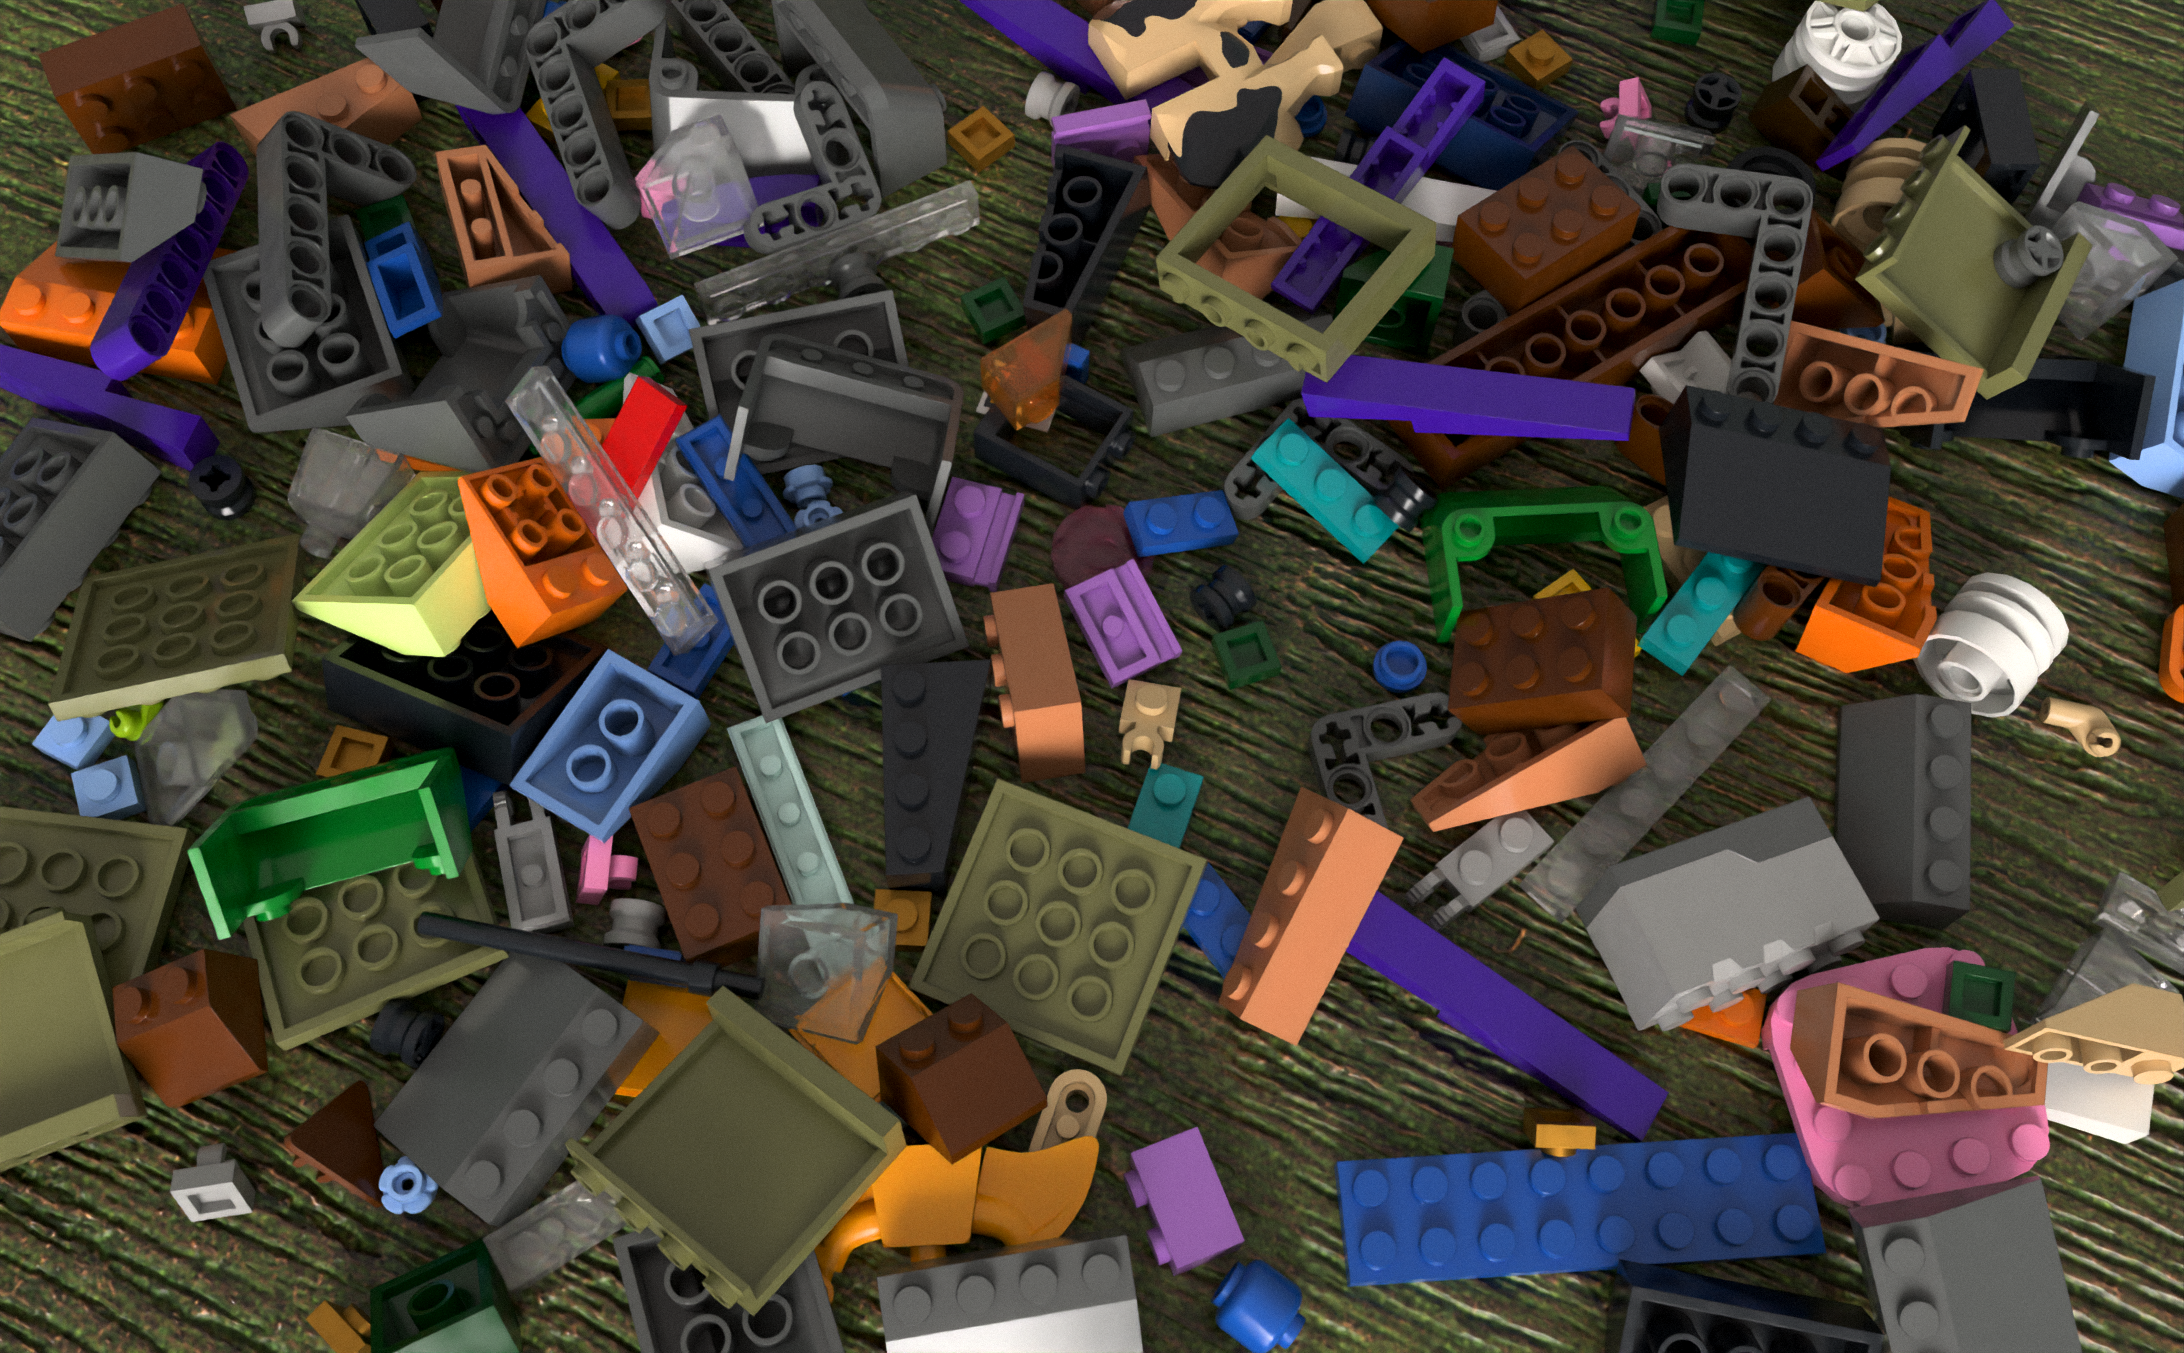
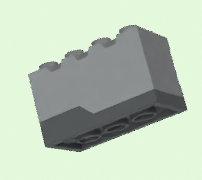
(1726, 914)

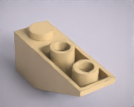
(1346, 26)
(2122, 1032)

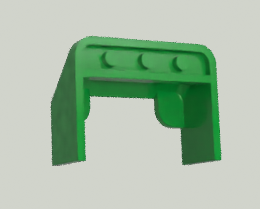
(1470, 523)
(330, 831)

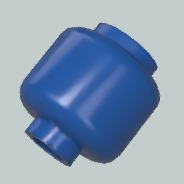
(601, 348)
(1258, 1306)

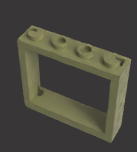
(1329, 194)

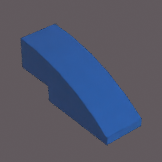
(404, 279)

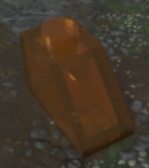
(1029, 371)

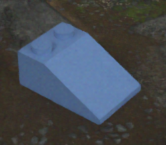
(612, 747)

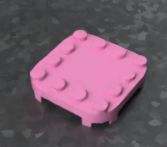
(1905, 1156)

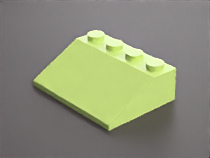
(406, 574)

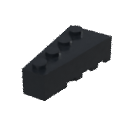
(1084, 235)
(929, 754)

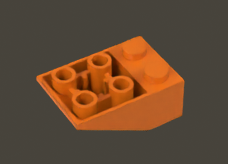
(535, 552)

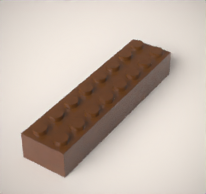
(1597, 331)

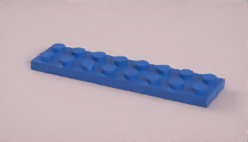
(1576, 1211)

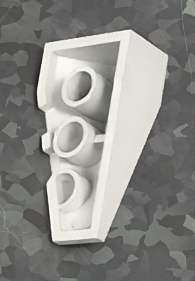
(682, 505)

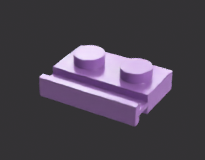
(1110, 131)
(2157, 213)
(976, 532)
(1122, 623)

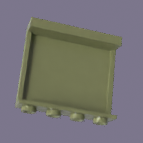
(1941, 277)
(58, 1040)
(741, 1154)

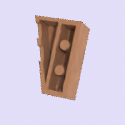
(353, 98)
(493, 224)
(1038, 682)

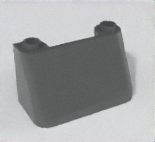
(459, 409)

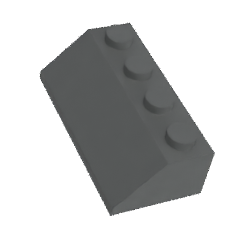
(125, 205)
(1211, 375)
(1907, 805)

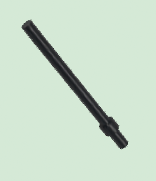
(700, 977)

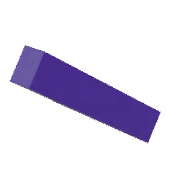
(1062, 45)
(1916, 77)
(1390, 168)
(1470, 400)
(106, 405)
(1504, 1018)

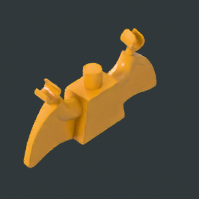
(936, 1203)

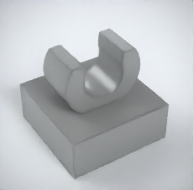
(276, 17)
(213, 1187)

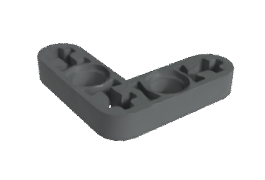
(836, 179)
(1342, 430)
(1362, 746)

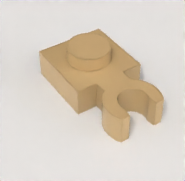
(1148, 719)

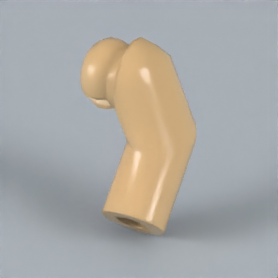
(2086, 724)

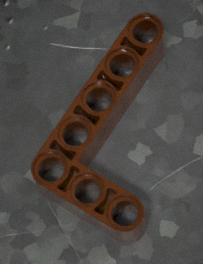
(1777, 590)

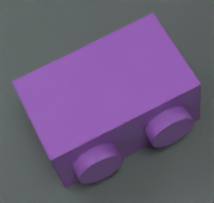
(1183, 1202)

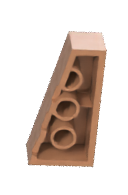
(1306, 914)

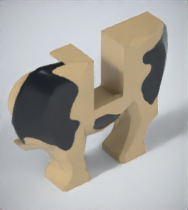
(1244, 100)

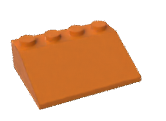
(62, 301)

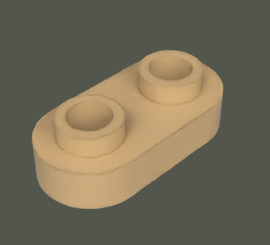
(1060, 1124)

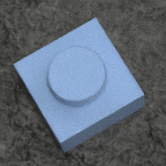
(668, 328)
(75, 741)
(109, 789)

